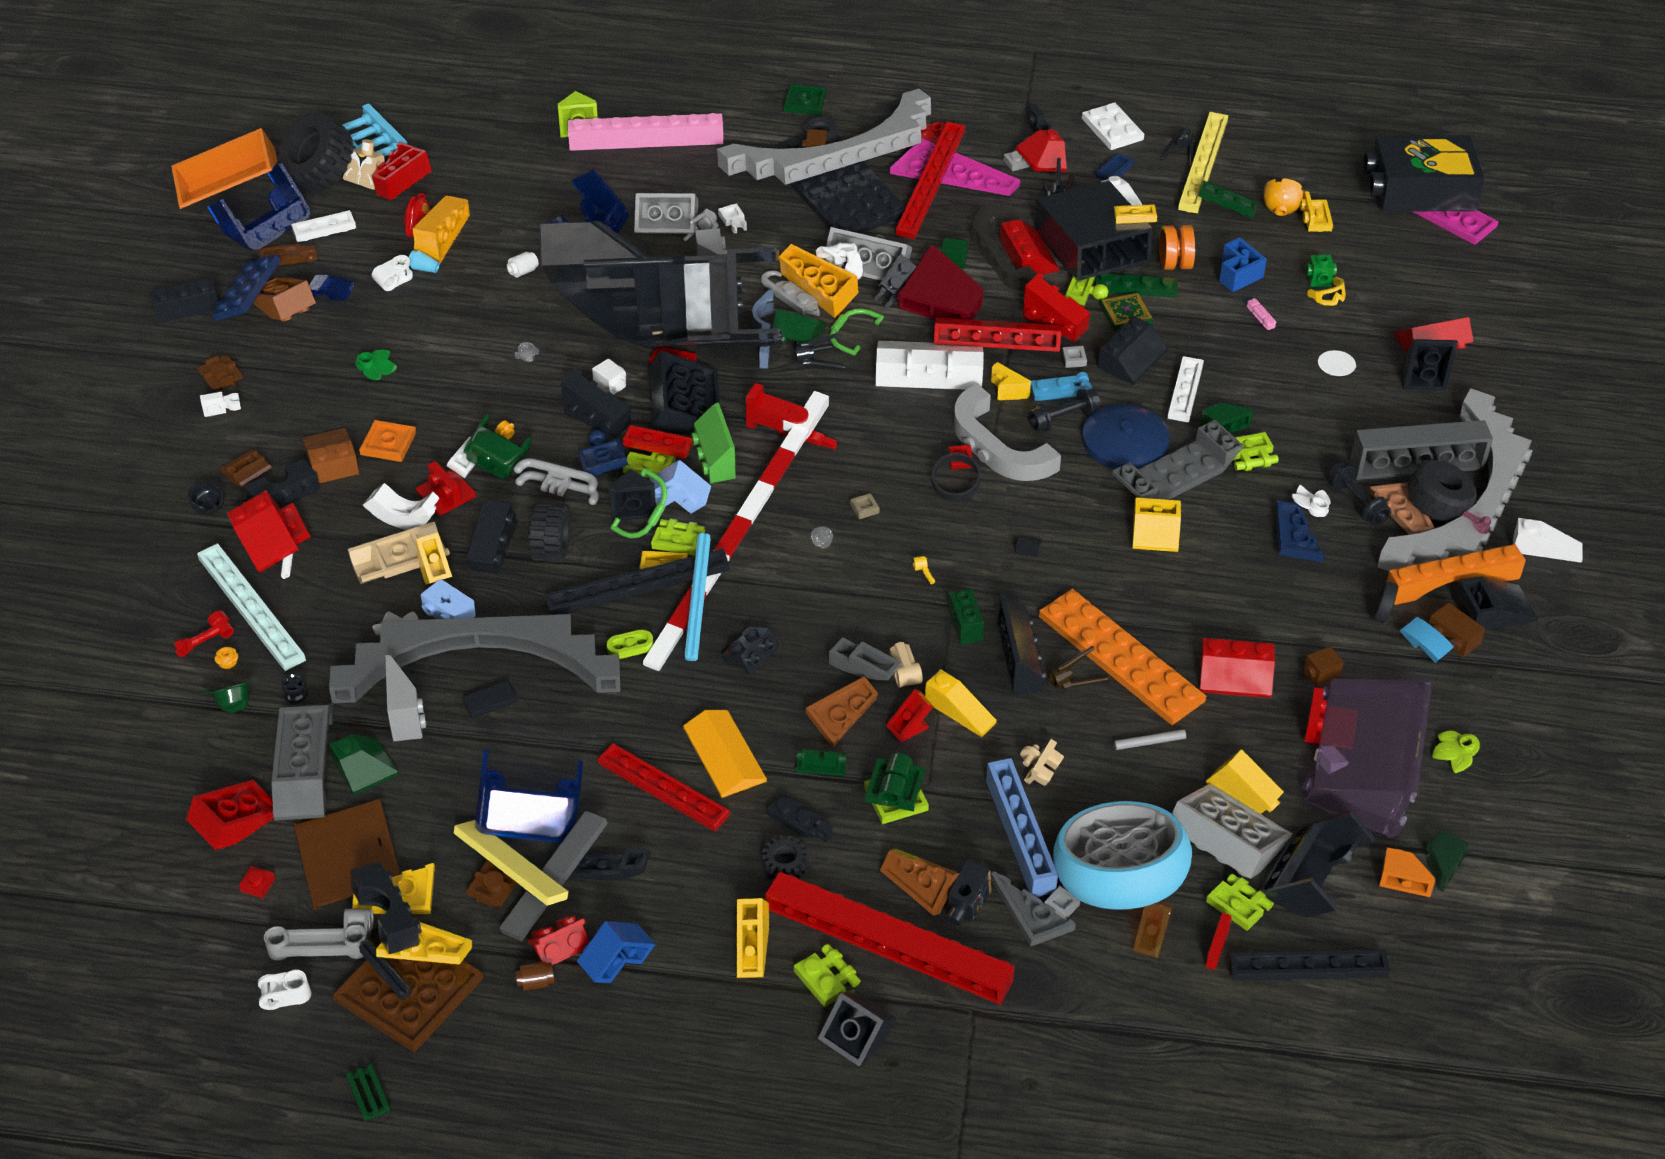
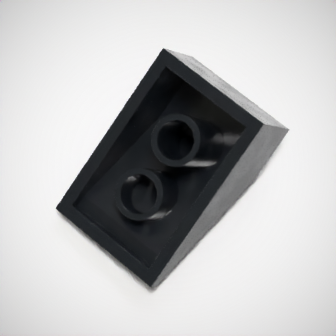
(1428, 364)

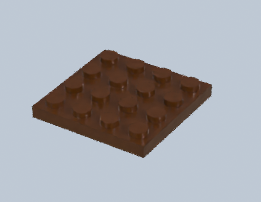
(435, 995)

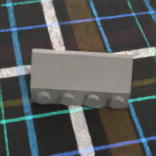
(875, 253)

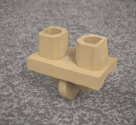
(1038, 771)

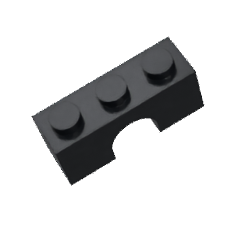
(300, 482)

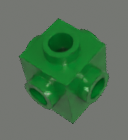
(1320, 266)

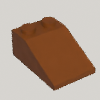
(284, 297)
(331, 455)

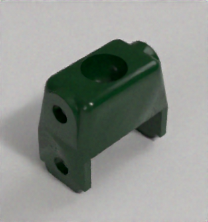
(494, 451)

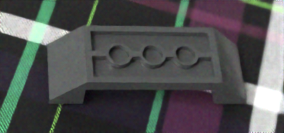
(1184, 467)
(300, 761)

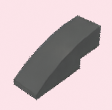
(863, 660)

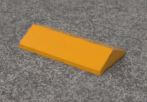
(724, 752)

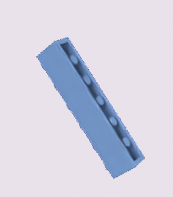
(1021, 828)

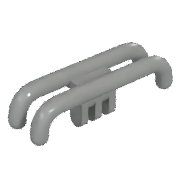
(557, 478)

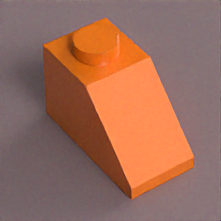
(1405, 873)

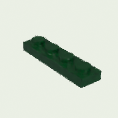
(1143, 284)

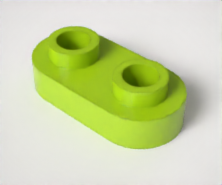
(630, 643)

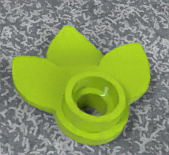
(1453, 749)

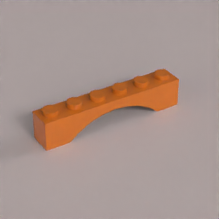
(1416, 580)

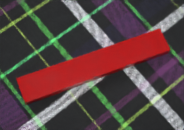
(663, 787)

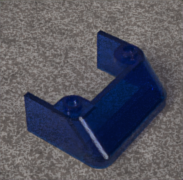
(598, 202)
(287, 206)
(526, 812)

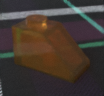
(1153, 928)

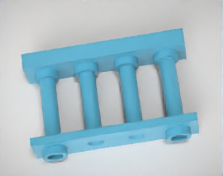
(379, 127)

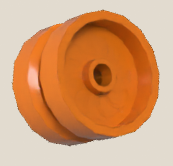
(1177, 247)

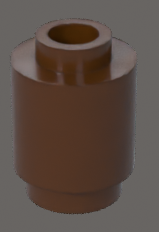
(535, 975)

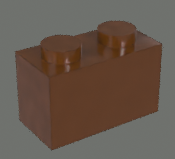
(1458, 629)

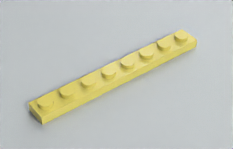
(1203, 161)

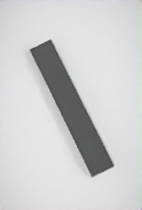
(559, 869)

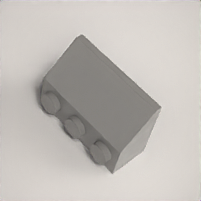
(665, 213)

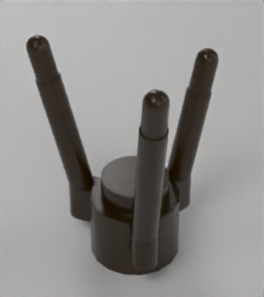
(1062, 674)

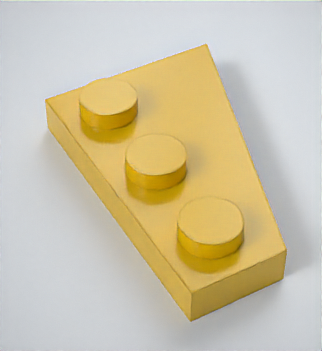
(415, 889)
(433, 946)

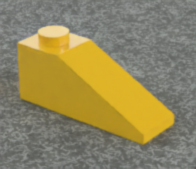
(958, 703)
(752, 937)

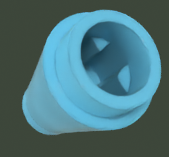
(423, 262)

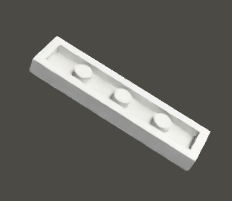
(1185, 389)

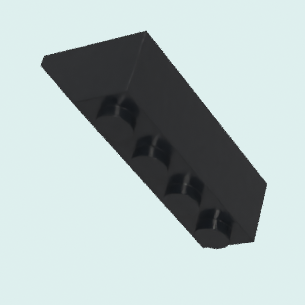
(1019, 646)

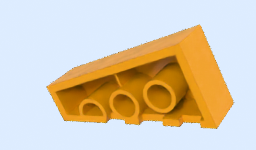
(441, 227)
(821, 279)

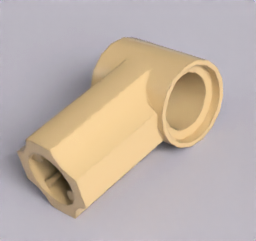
(909, 671)

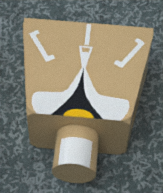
(363, 164)

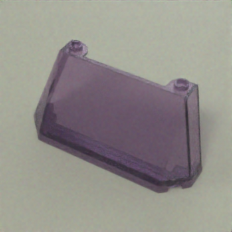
(1371, 749)

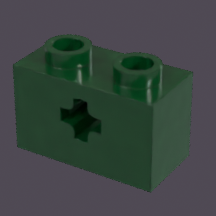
(966, 616)

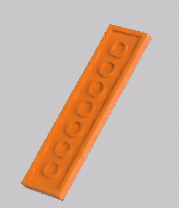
(1122, 656)

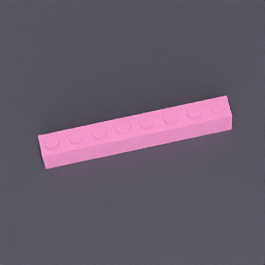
(645, 131)

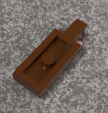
(291, 253)

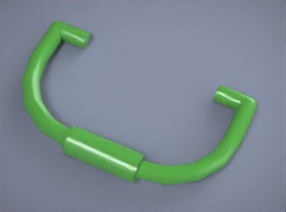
(842, 319)
(652, 521)

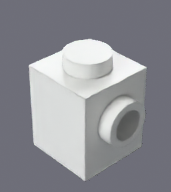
(609, 377)

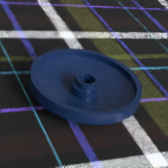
(1125, 435)

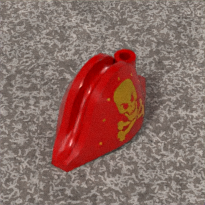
(414, 212)

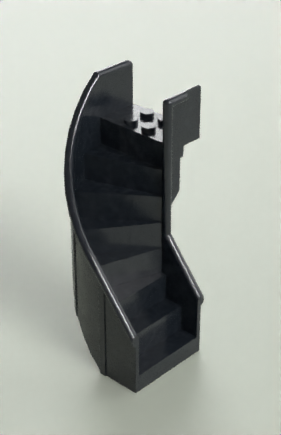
(639, 294)

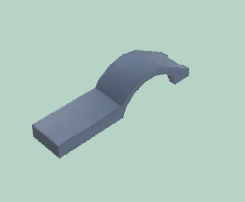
(759, 310)

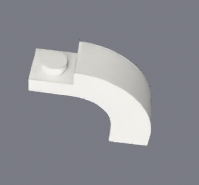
(399, 511)

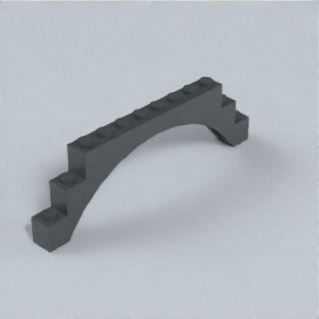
(414, 639)

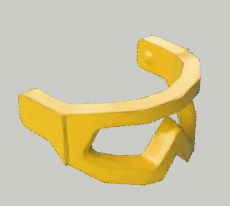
(1317, 295)

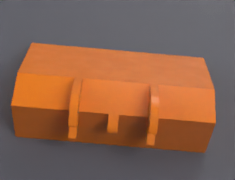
(223, 167)

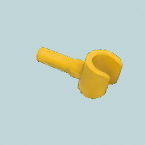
(920, 563)

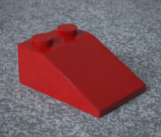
(263, 531)
(230, 813)

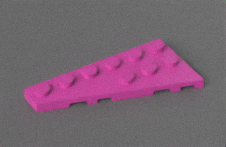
(961, 171)

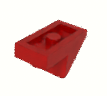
(909, 717)

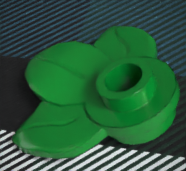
(375, 364)

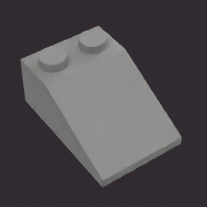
(403, 704)

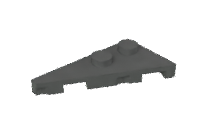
(1032, 916)

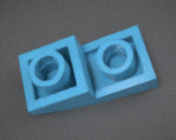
(1427, 637)

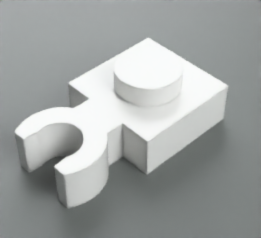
(733, 216)

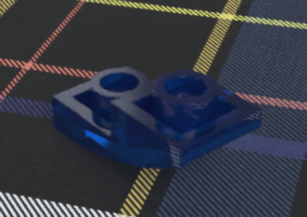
(332, 286)

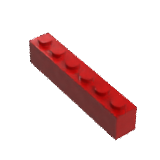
(997, 334)

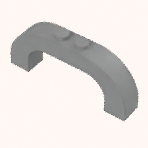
(990, 450)

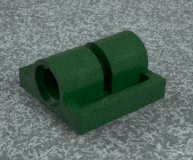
(895, 782)

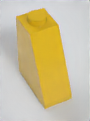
(1246, 783)

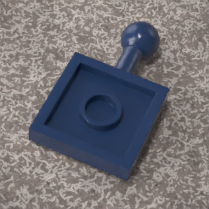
(603, 455)

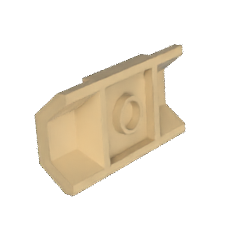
(389, 554)

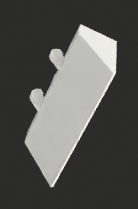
(928, 365)

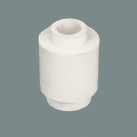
(522, 264)

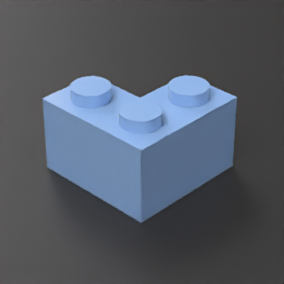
(683, 487)

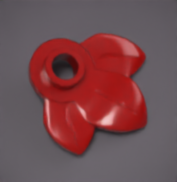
(932, 132)

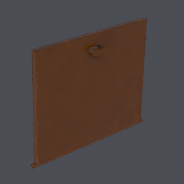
(340, 844)

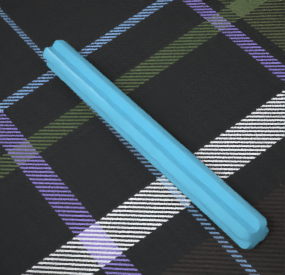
(697, 597)

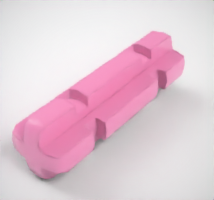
(1261, 314)

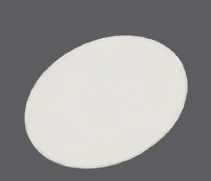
(1336, 363)

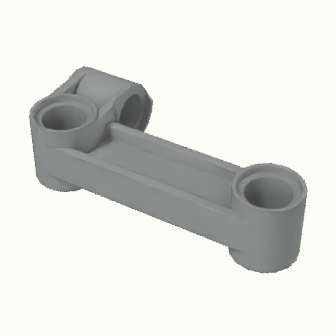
(322, 942)

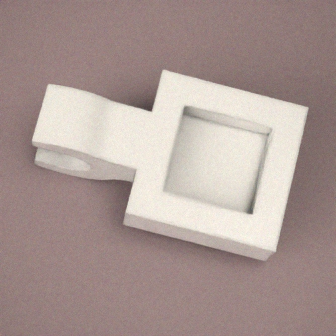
(217, 403)

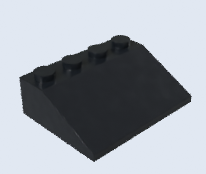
(680, 392)

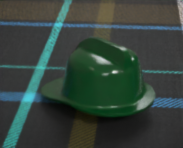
(231, 698)

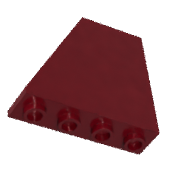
(940, 289)

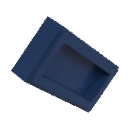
(1115, 167)

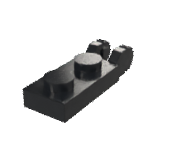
(895, 279)

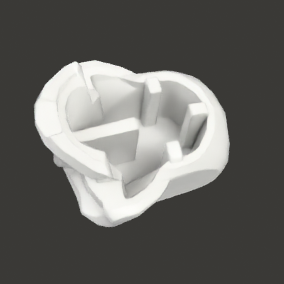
(843, 256)

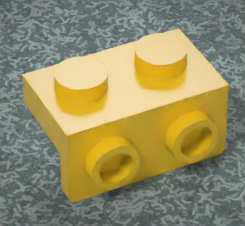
(1316, 214)

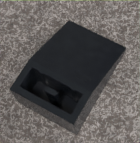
(1493, 602)

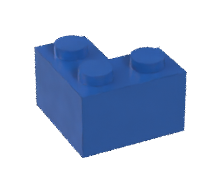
(1241, 265)
(612, 948)

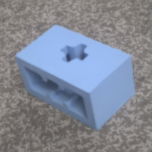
(446, 602)

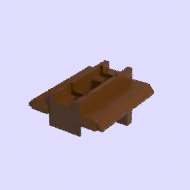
(220, 372)
(246, 468)
(491, 886)

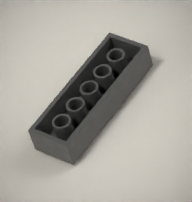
(1403, 449)

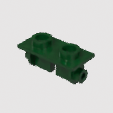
(816, 763)

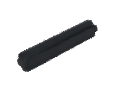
(385, 970)

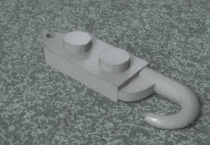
(791, 294)

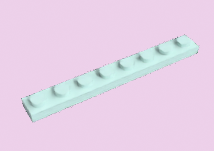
(251, 607)

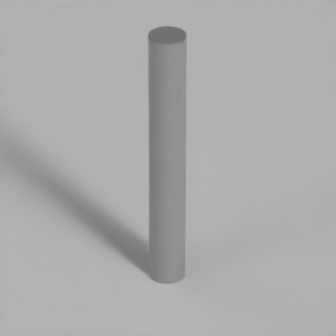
(1149, 739)

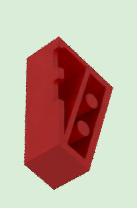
(400, 171)
(1048, 306)

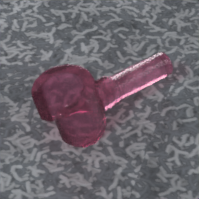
(1482, 523)

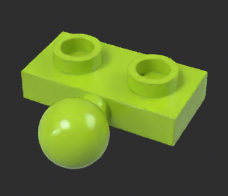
(1081, 289)

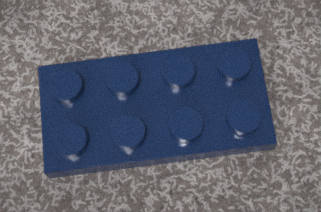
(246, 287)

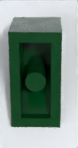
(1229, 416)

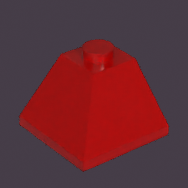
(1043, 150)

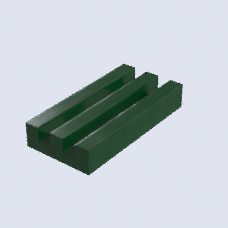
(360, 1075)

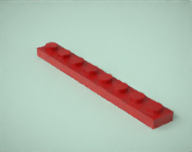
(930, 180)

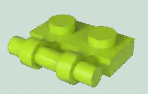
(1255, 445)
(677, 536)
(1232, 901)
(821, 980)

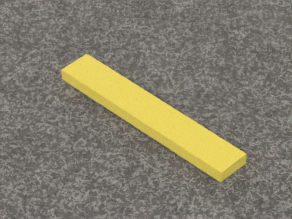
(512, 864)

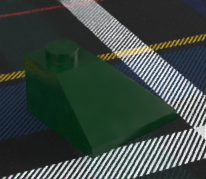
(361, 762)

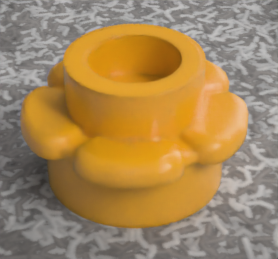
(505, 429)
(226, 657)

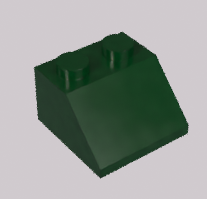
(798, 327)

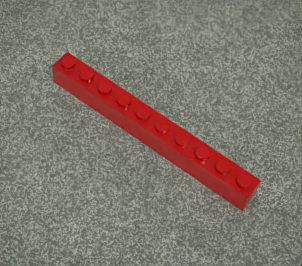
(890, 937)

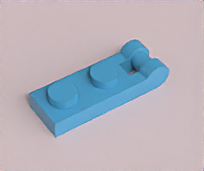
(1059, 387)

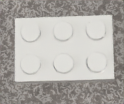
(1112, 126)

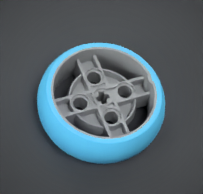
(1122, 855)

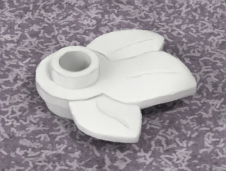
(1316, 504)

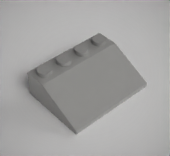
(1230, 830)

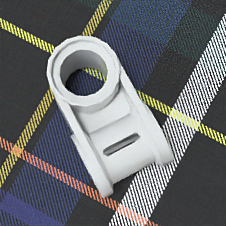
(393, 274)
(283, 989)

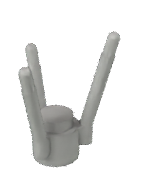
(706, 220)

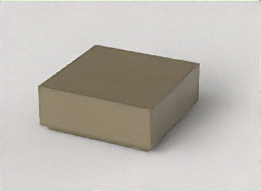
(864, 506)

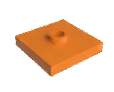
(388, 441)

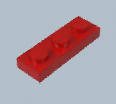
(657, 441)

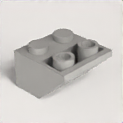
(709, 242)

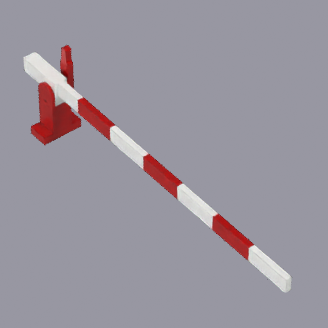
(789, 420)

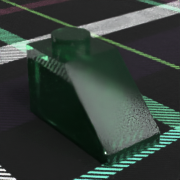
(1445, 857)

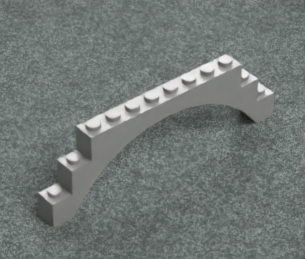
(794, 164)
(1460, 535)

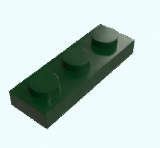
(1228, 199)

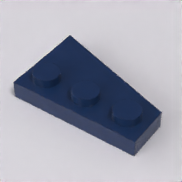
(1293, 533)

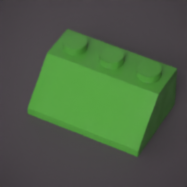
(714, 445)

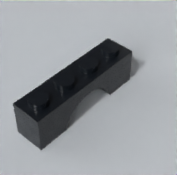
(397, 926)

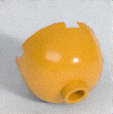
(1283, 196)

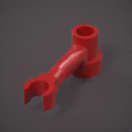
(219, 625)

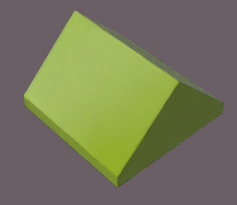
(575, 107)

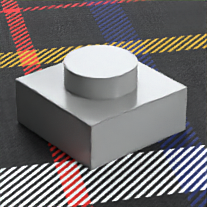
(1015, 161)
(1074, 356)
(1063, 902)

